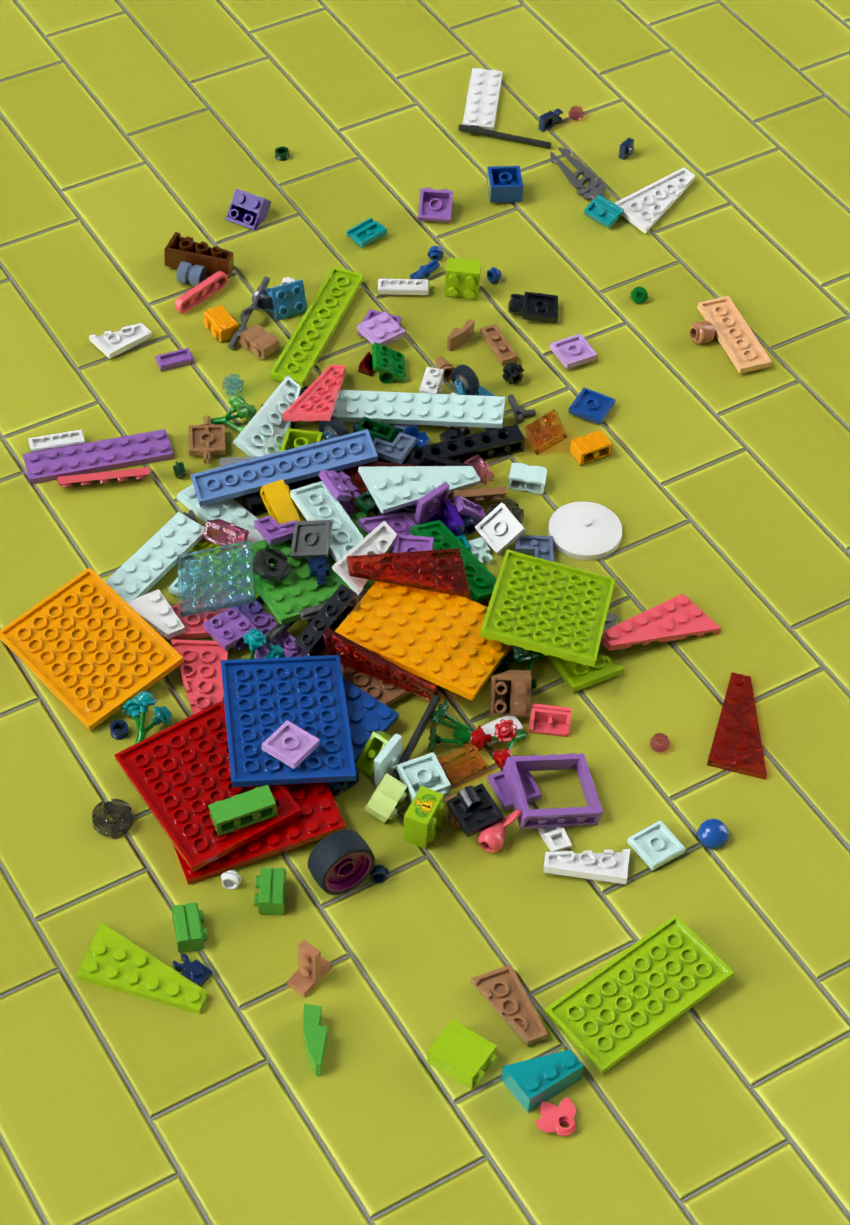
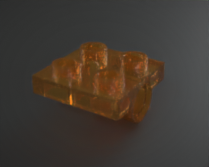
(545, 432)

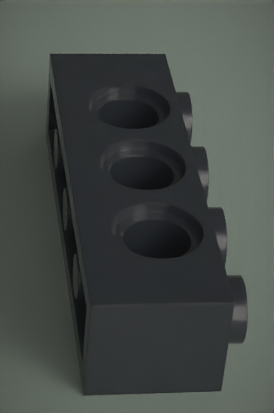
(331, 615)

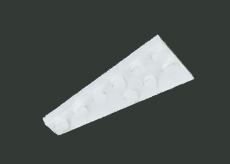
(651, 202)

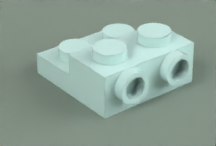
(423, 772)

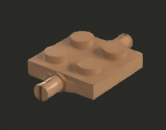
(206, 439)

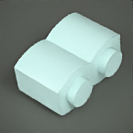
(527, 478)

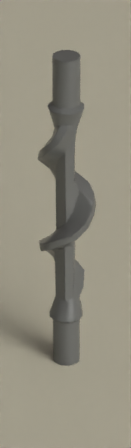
(246, 313)

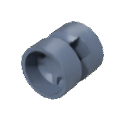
(191, 274)

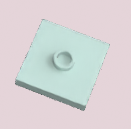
(388, 758)
(656, 845)

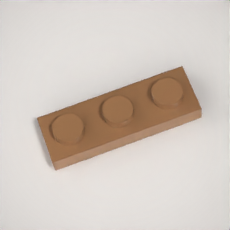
(498, 344)
(480, 495)

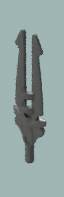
(592, 189)

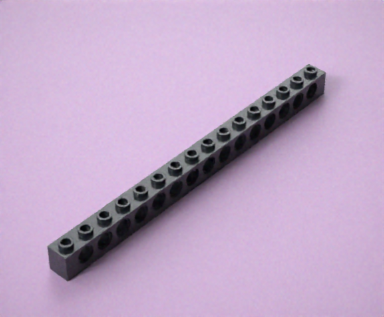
(485, 444)

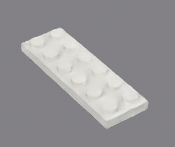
(482, 98)

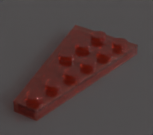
(425, 570)
(372, 664)
(737, 735)

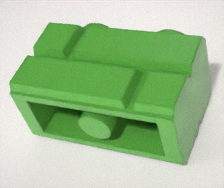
(271, 891)
(188, 927)

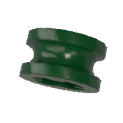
(282, 153)

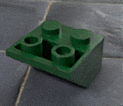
(379, 429)

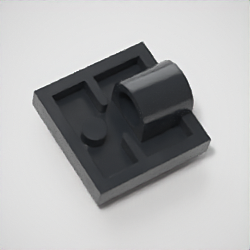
(474, 809)

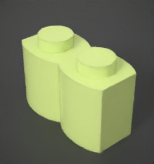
(385, 798)

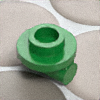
(639, 295)

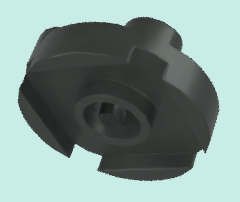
(274, 573)

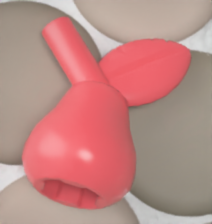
(492, 837)

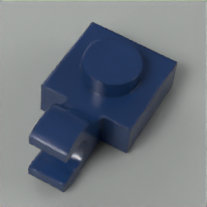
(320, 569)

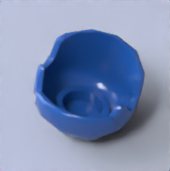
(421, 438)
(713, 833)

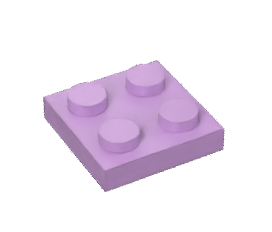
(381, 329)
(573, 351)
(290, 744)

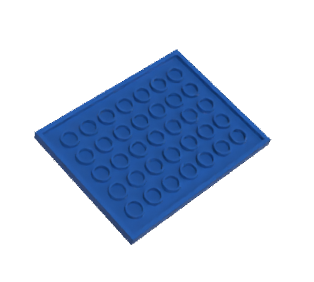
(296, 689)

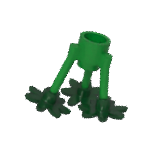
(461, 732)

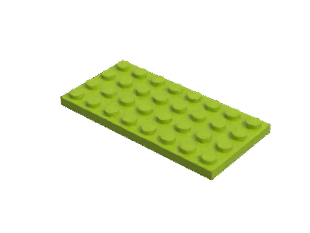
(638, 993)

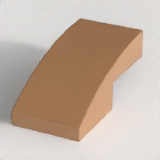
(460, 336)

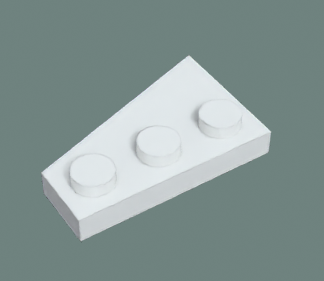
(117, 342)
(158, 613)

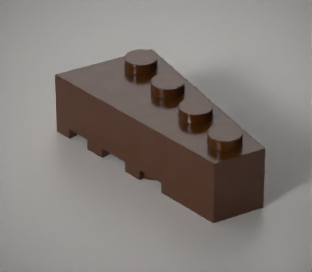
(187, 250)

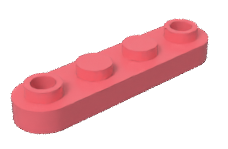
(201, 292)

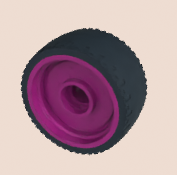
(341, 862)

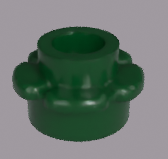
(179, 469)

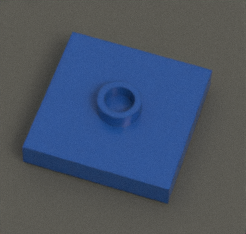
(591, 406)

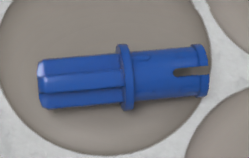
(425, 271)

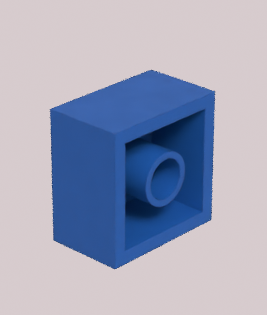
(504, 184)

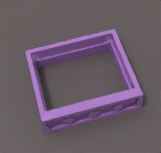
(556, 816)

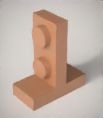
(311, 969)

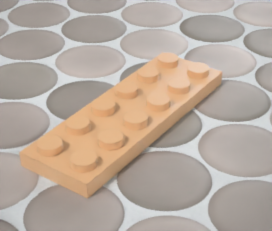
(734, 335)

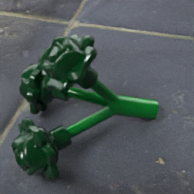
(520, 655)

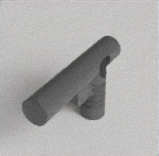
(519, 411)

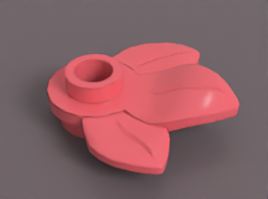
(556, 1116)

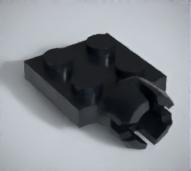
(535, 306)

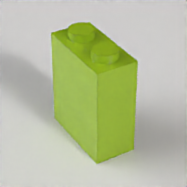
(462, 1054)

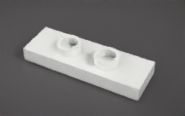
(403, 286)
(56, 440)

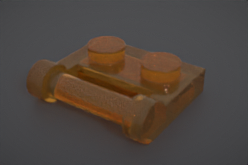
(463, 767)

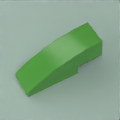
(314, 1036)

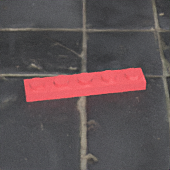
(103, 477)

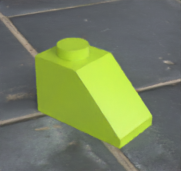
(373, 747)

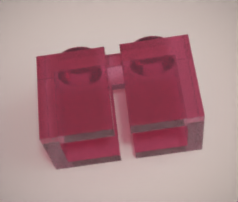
(224, 532)

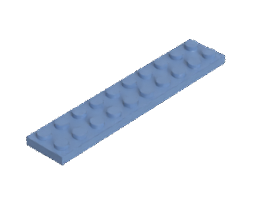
(289, 465)

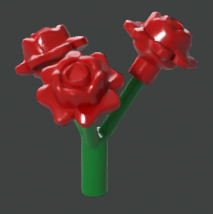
(504, 732)

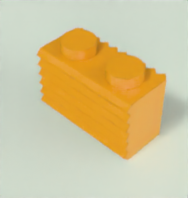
(220, 323)
(590, 447)

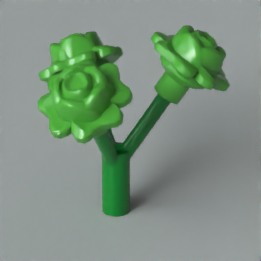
(239, 405)

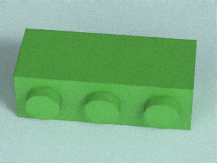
(243, 810)

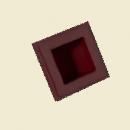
(366, 365)

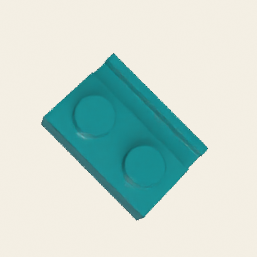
(603, 211)
(366, 232)

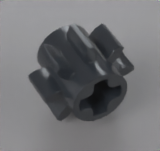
(513, 373)

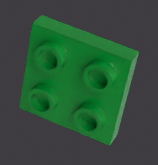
(388, 364)

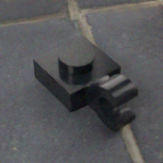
(453, 433)

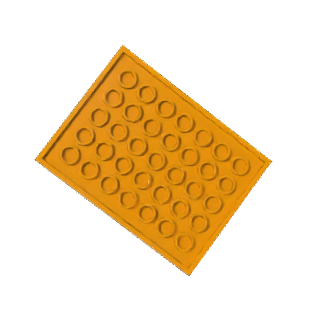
(426, 635)
(90, 648)

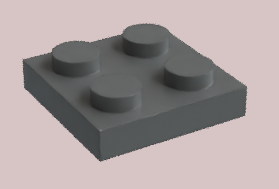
(311, 539)

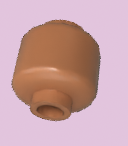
(702, 332)

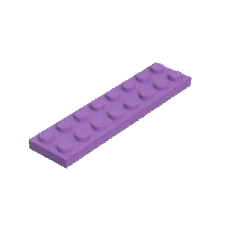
(98, 456)

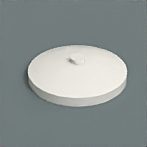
(585, 530)

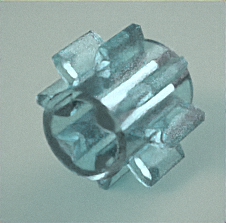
(233, 384)

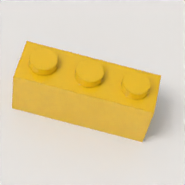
(279, 503)

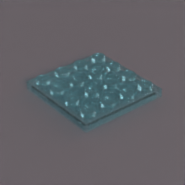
(216, 578)

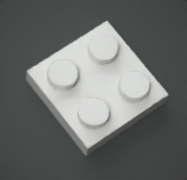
(500, 528)

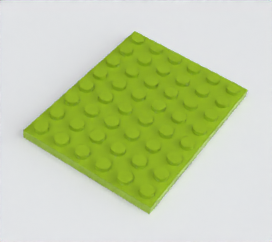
(548, 608)

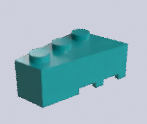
(541, 1077)

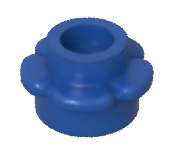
(435, 252)
(494, 275)

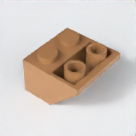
(511, 693)

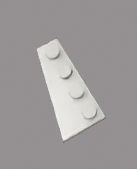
(374, 543)
(589, 865)

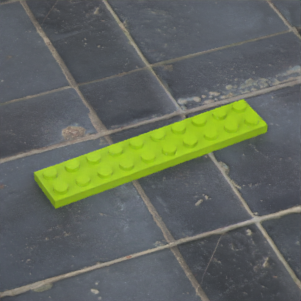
(317, 325)

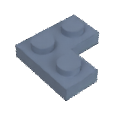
(395, 451)
(538, 545)

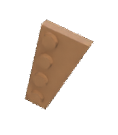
(511, 1002)

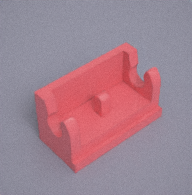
(550, 720)

